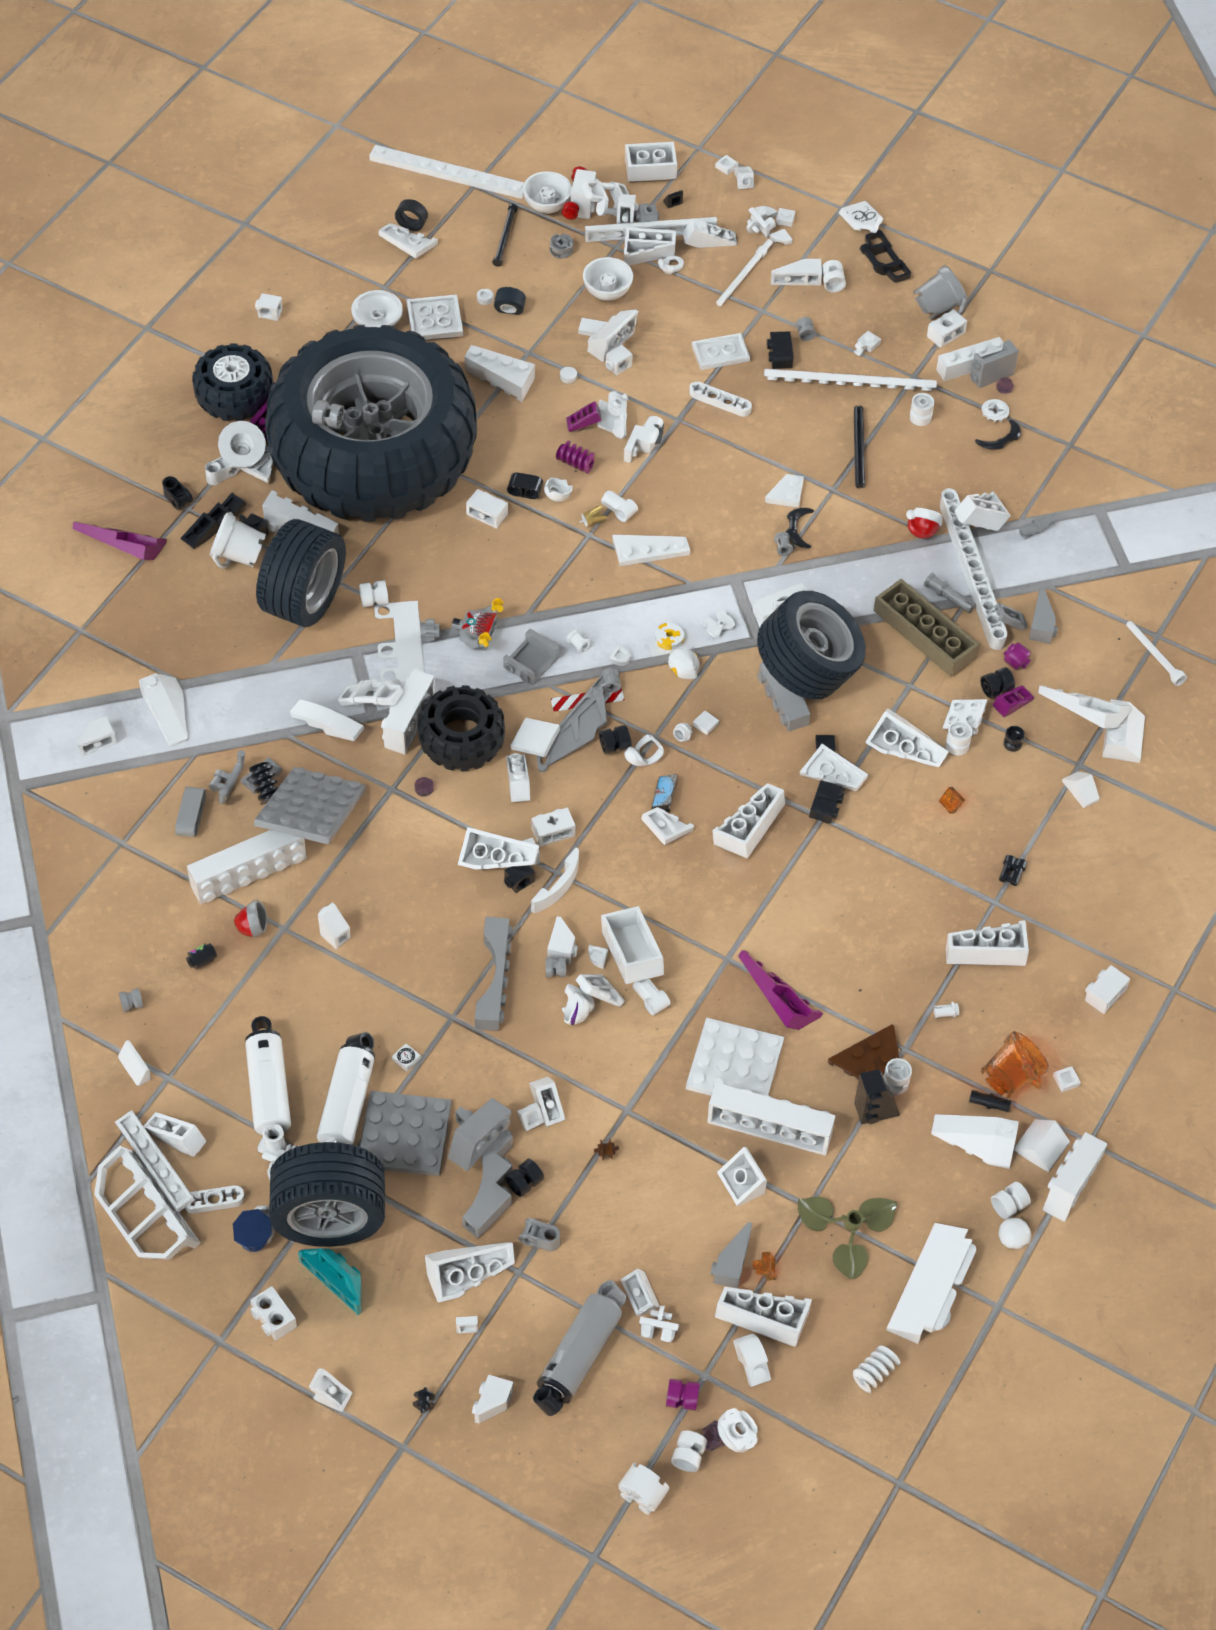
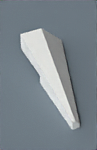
(1094, 709)

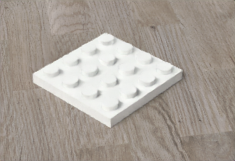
(734, 1057)

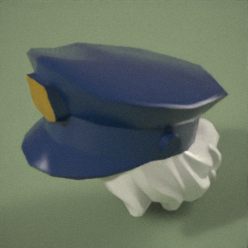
(253, 1229)

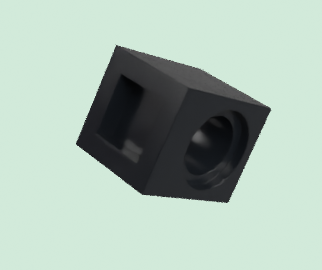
(519, 877)

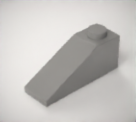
(1044, 620)
(731, 1260)

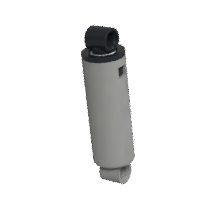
(579, 1348)

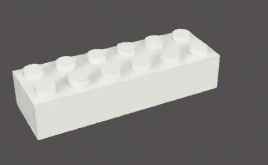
(244, 864)
(771, 1118)

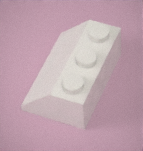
(613, 334)
(1126, 739)

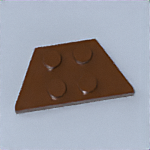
(868, 1054)

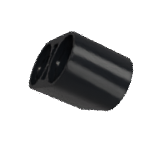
(525, 485)

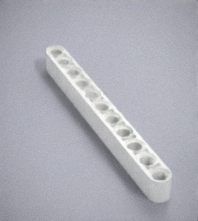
(973, 571)

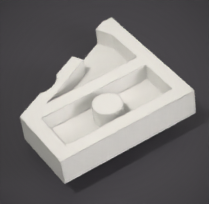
(263, 468)
(787, 491)
(665, 825)

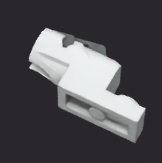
(644, 438)

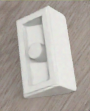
(134, 1064)
(640, 1292)

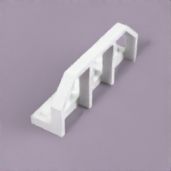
(152, 1191)

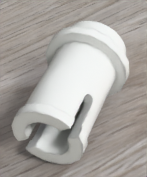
(946, 1010)

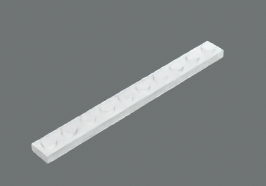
(447, 171)
(858, 380)

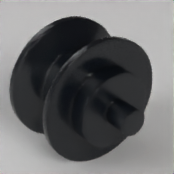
(424, 1400)

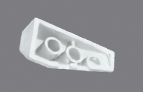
(167, 706)
(901, 738)
(490, 851)
(983, 1136)
(461, 1269)

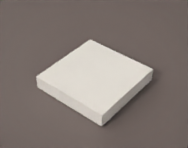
(535, 737)

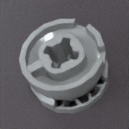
(561, 245)

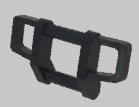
(881, 268)

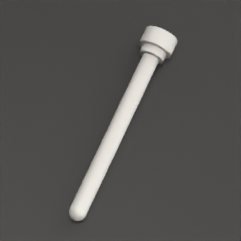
(1177, 676)

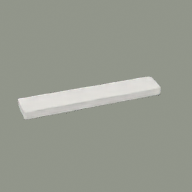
(155, 1161)

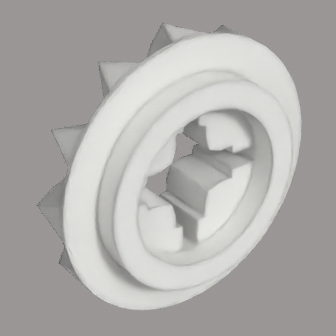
(1001, 407)

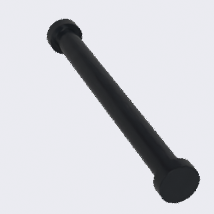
(497, 261)

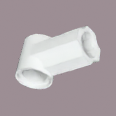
(623, 508)
(653, 998)

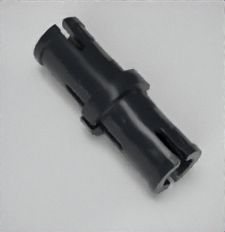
(990, 1101)

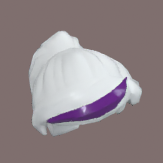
(578, 1005)

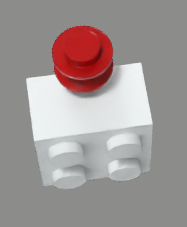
(579, 204)

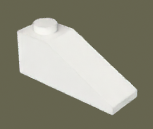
(798, 273)
(176, 1133)

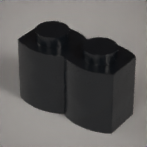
(826, 801)

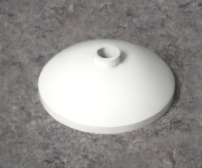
(376, 309)

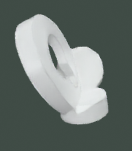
(664, 264)

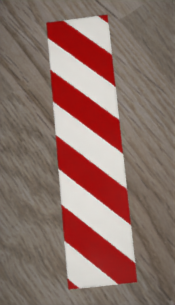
(570, 701)

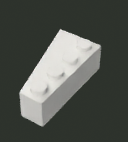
(748, 825)

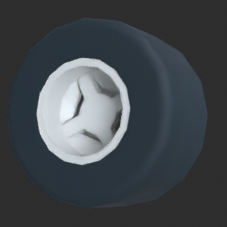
(509, 300)

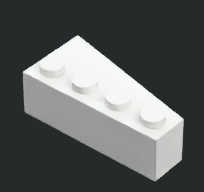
(500, 370)
(279, 511)
(989, 946)
(1073, 1175)
(764, 1313)

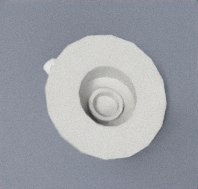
(241, 444)

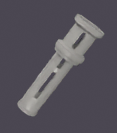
(942, 588)

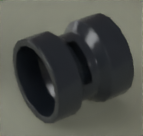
(1013, 738)

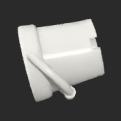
(236, 542)

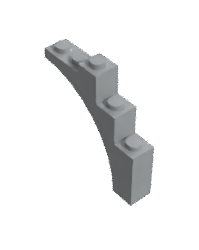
(492, 1198)

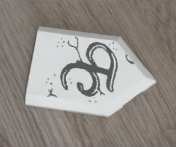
(861, 216)

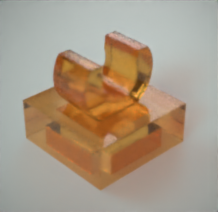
(951, 800)
(766, 1266)

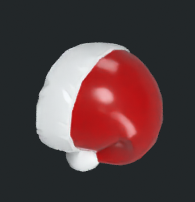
(924, 522)

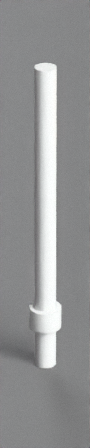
(760, 253)

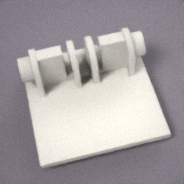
(968, 711)

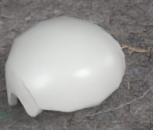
(557, 489)
(1014, 1233)

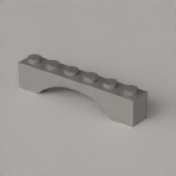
(488, 1007)

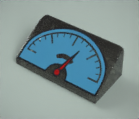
(665, 792)

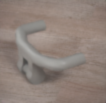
(230, 779)

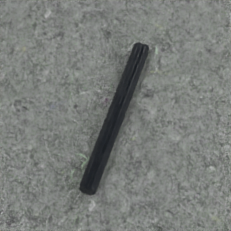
(859, 447)

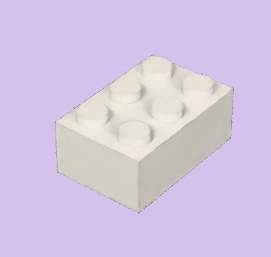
(650, 161)

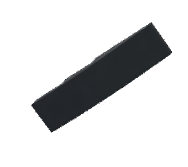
(208, 524)

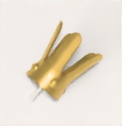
(592, 516)

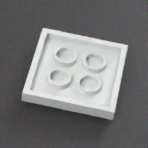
(435, 316)

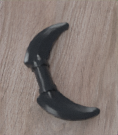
(1013, 435)
(793, 517)

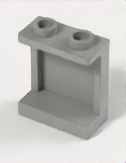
(994, 367)
(532, 657)

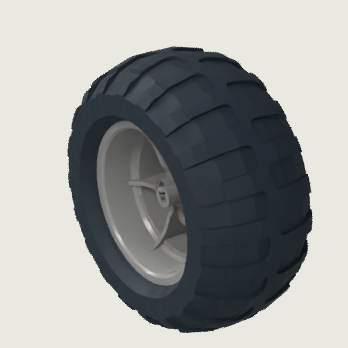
(381, 461)

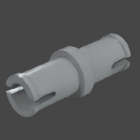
(1037, 526)

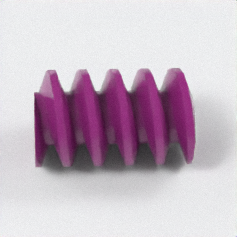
(575, 457)

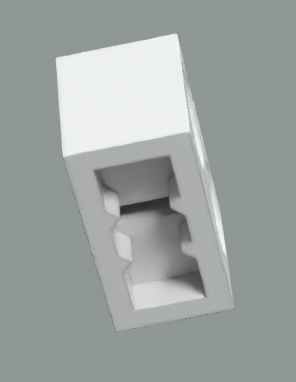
(277, 1311)

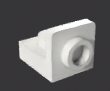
(744, 177)

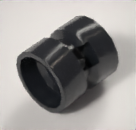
(997, 682)
(615, 739)
(522, 1179)

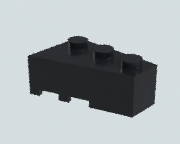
(874, 1098)

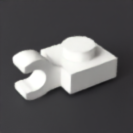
(867, 342)

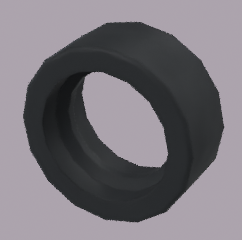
(414, 207)

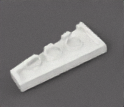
(641, 549)

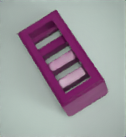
(588, 415)
(1012, 701)

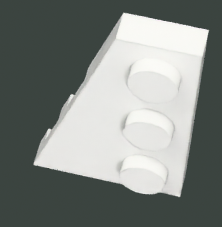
(408, 242)
(833, 768)

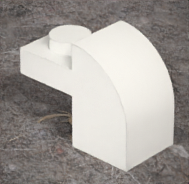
(753, 1357)

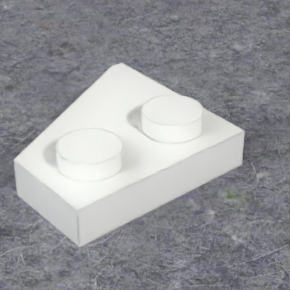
(600, 988)

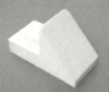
(329, 1390)

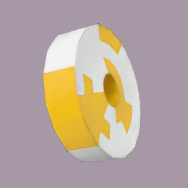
(672, 630)

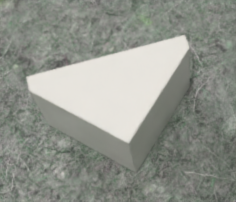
(1082, 788)

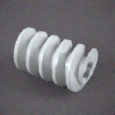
(875, 1366)

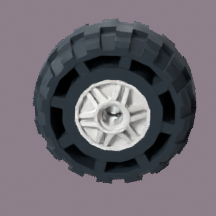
(232, 381)

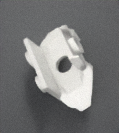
(610, 411)

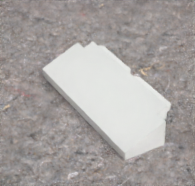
(929, 1288)

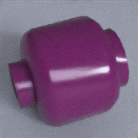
(1017, 656)

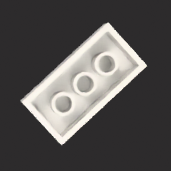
(403, 717)

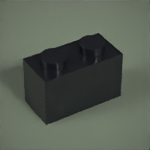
(781, 350)

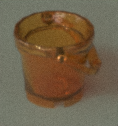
(1015, 1065)

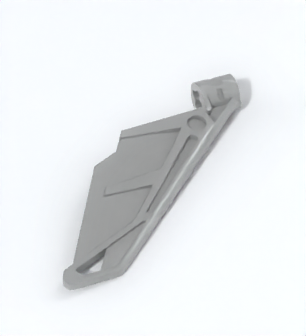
(583, 720)

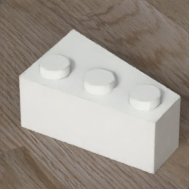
(648, 245)
(982, 511)

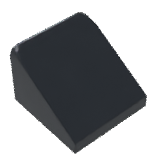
(674, 199)

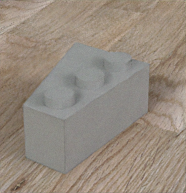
(478, 1133)

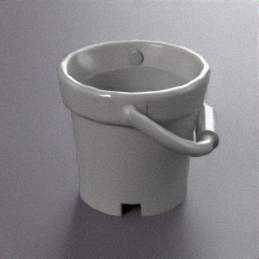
(941, 293)

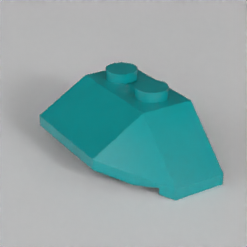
(334, 1274)

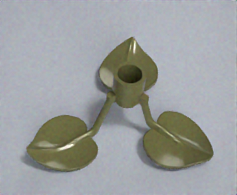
(849, 1258)

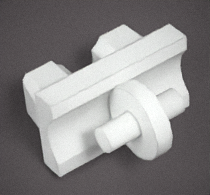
(757, 223)
(648, 1325)

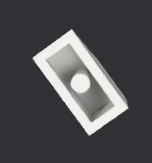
(626, 208)
(96, 736)
(562, 942)
(547, 1098)

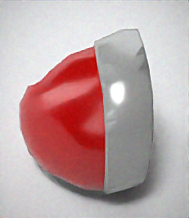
(251, 919)

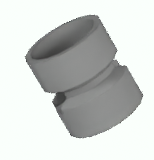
(324, 413)

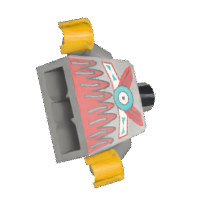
(479, 625)

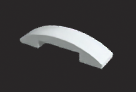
(547, 898)

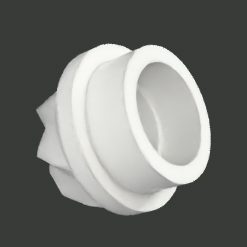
(682, 732)

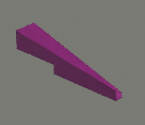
(138, 545)
(783, 998)

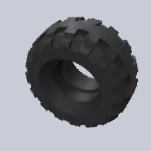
(465, 748)

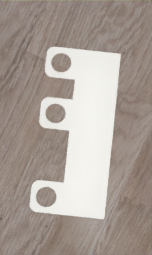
(407, 637)

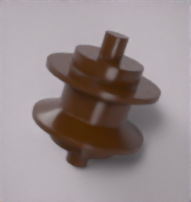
(606, 1149)

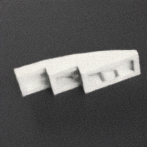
(327, 719)

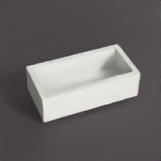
(632, 945)

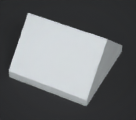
(1042, 1143)
(743, 1177)

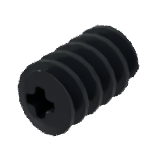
(263, 781)

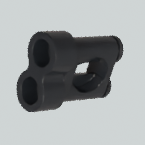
(1015, 864)

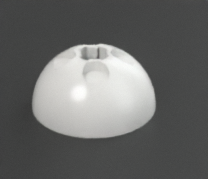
(547, 191)
(608, 278)

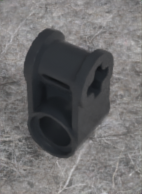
(176, 492)

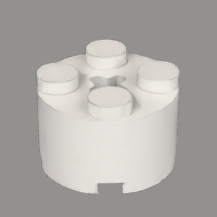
(642, 1487)

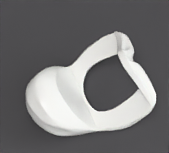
(633, 756)

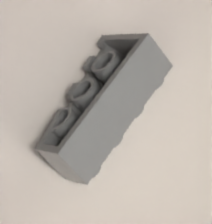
(790, 706)

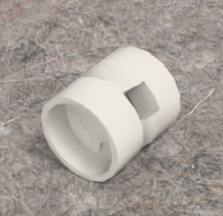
(833, 276)
(921, 409)
(373, 593)
(958, 737)
(898, 1075)
(1009, 1201)
(689, 1449)

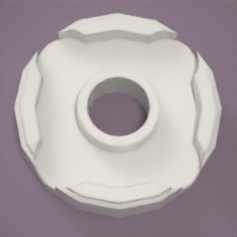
(729, 1435)

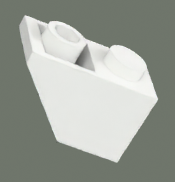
(333, 926)
(494, 1398)

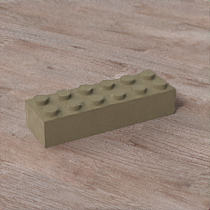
(926, 627)

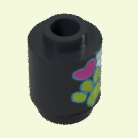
(201, 956)

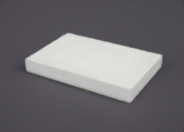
(720, 351)

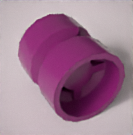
(682, 1394)

